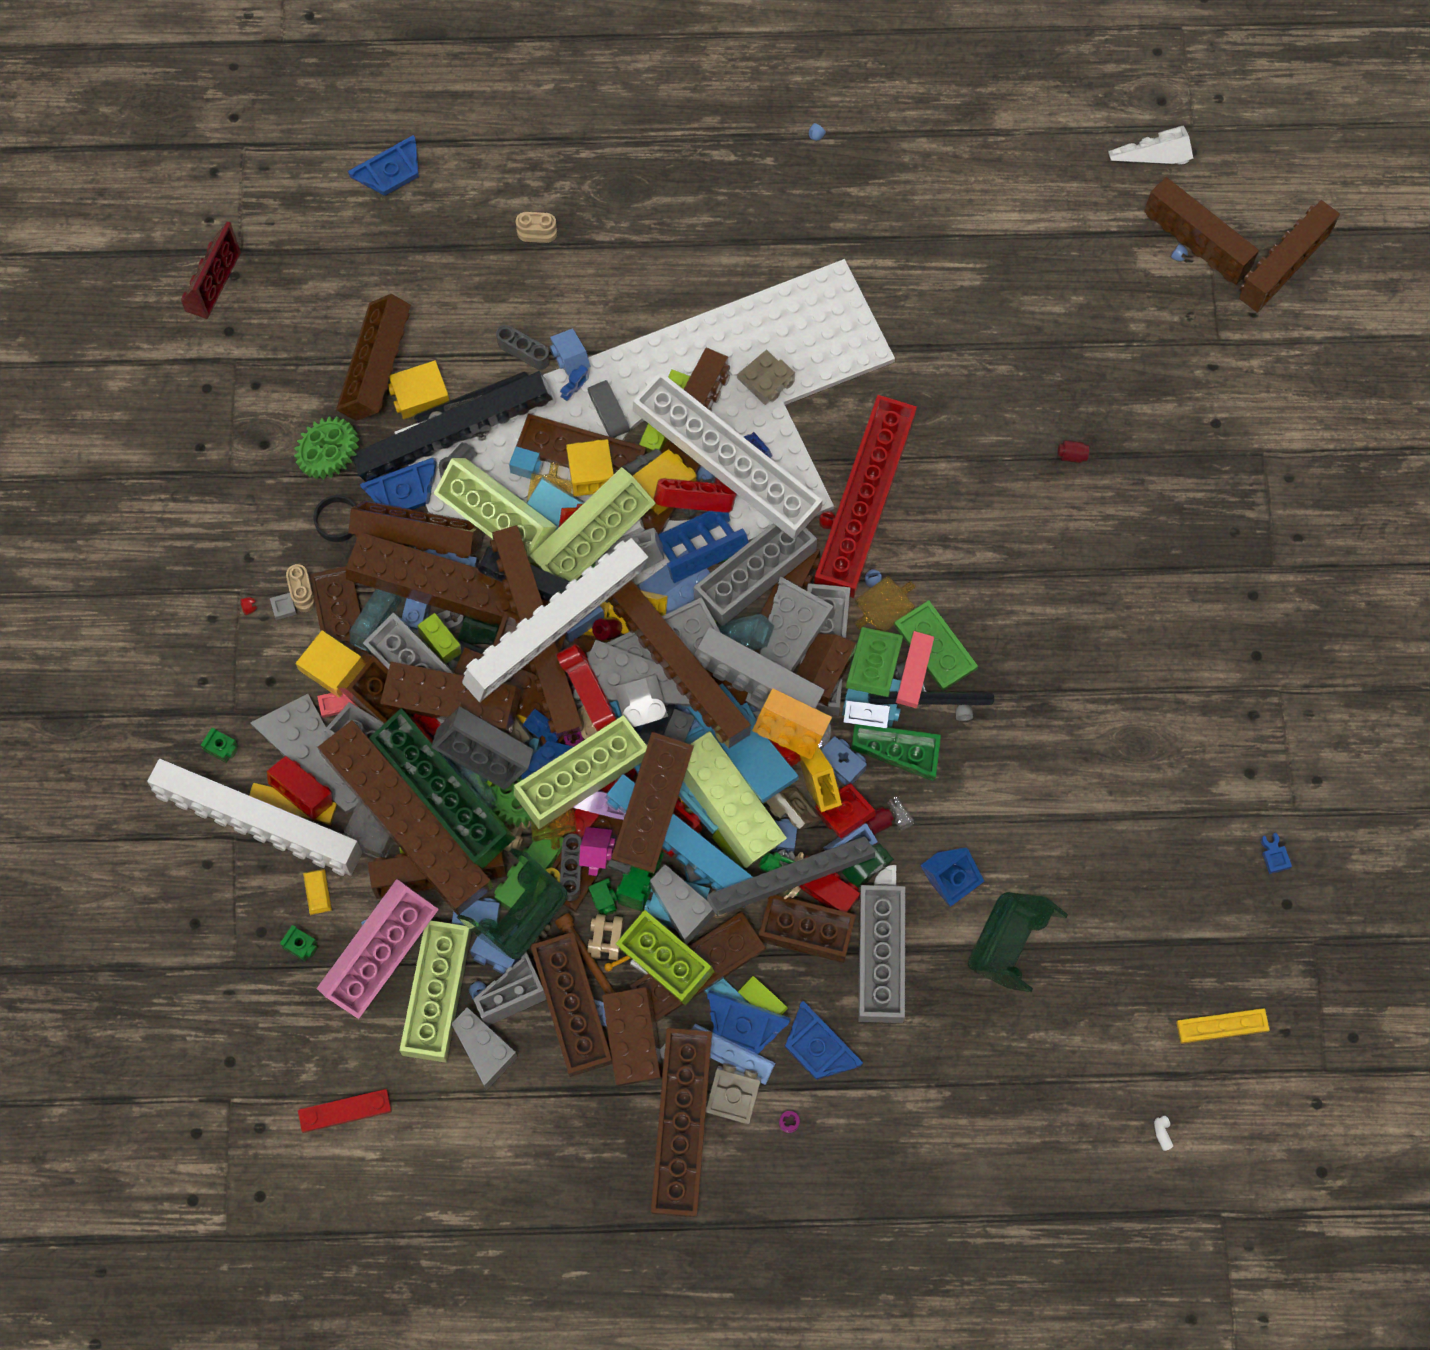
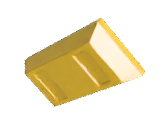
(317, 892)

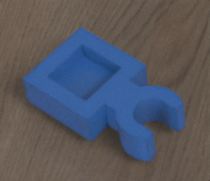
(576, 381)
(538, 725)
(1275, 858)

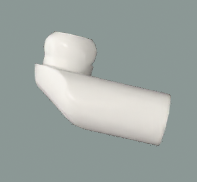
(1161, 1133)

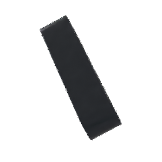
(546, 582)

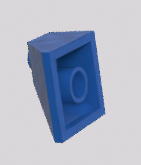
(952, 874)

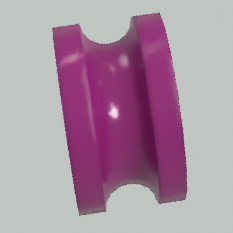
(578, 734)
(791, 1128)

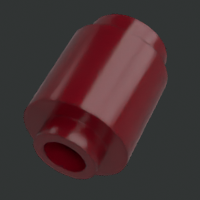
(1073, 451)
(607, 628)
(880, 821)

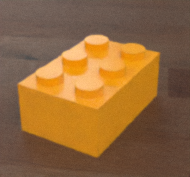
(791, 723)

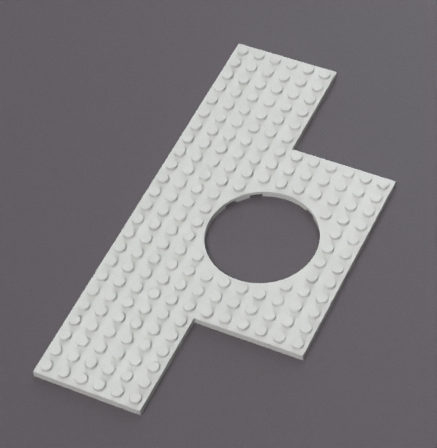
(809, 322)

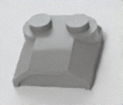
(641, 701)

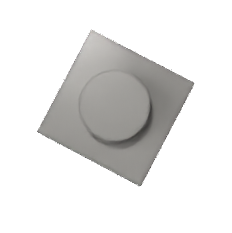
(283, 606)

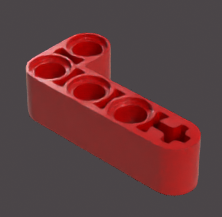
(694, 495)
(587, 686)

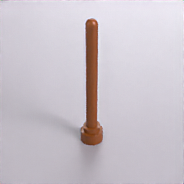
(566, 924)

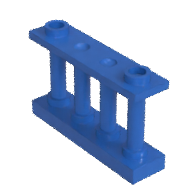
(707, 555)

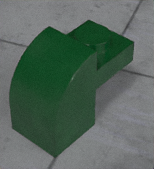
(863, 872)

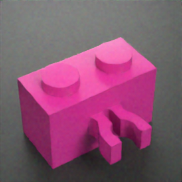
(596, 849)

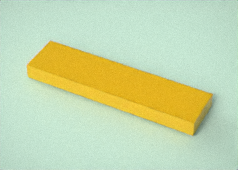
(274, 798)
(1222, 1026)

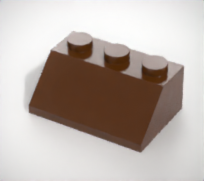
(827, 663)

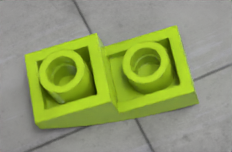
(760, 996)

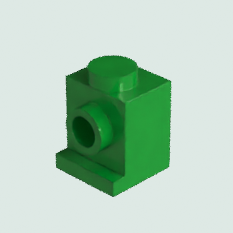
(211, 743)
(603, 897)
(304, 951)

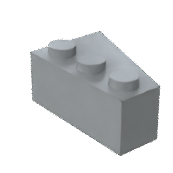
(648, 542)
(682, 904)
(510, 993)
(484, 1048)

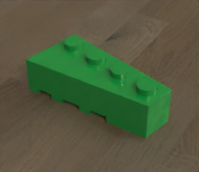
(900, 748)
(636, 887)

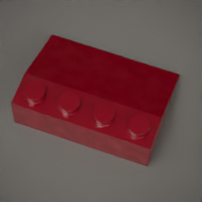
(212, 273)

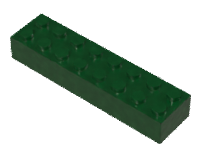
(442, 788)

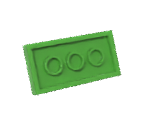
(948, 658)
(874, 662)

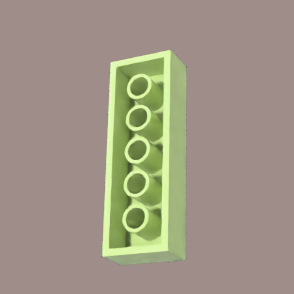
(491, 504)
(594, 527)
(580, 772)
(730, 802)
(435, 991)

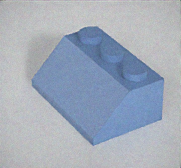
(678, 593)

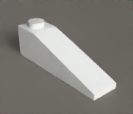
(1170, 147)

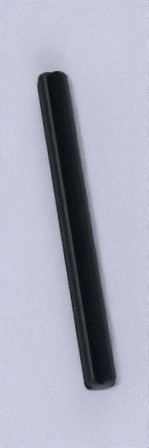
(424, 415)
(939, 698)

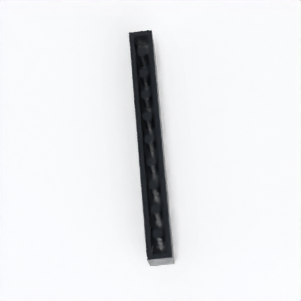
(452, 426)

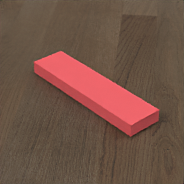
(915, 669)

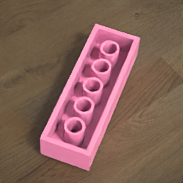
(377, 949)

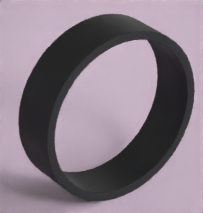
(329, 500)

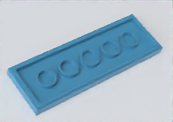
(755, 758)

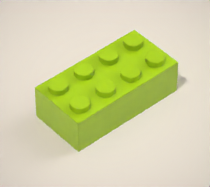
(665, 957)

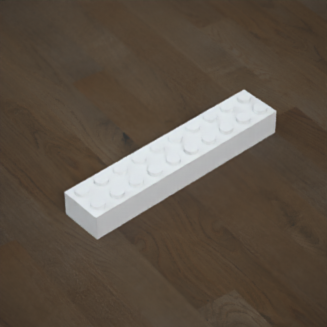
(727, 455)
(554, 620)
(255, 817)

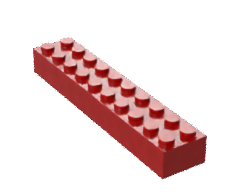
(866, 494)

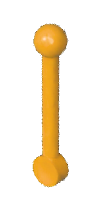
(609, 966)

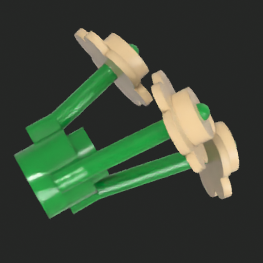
(771, 862)

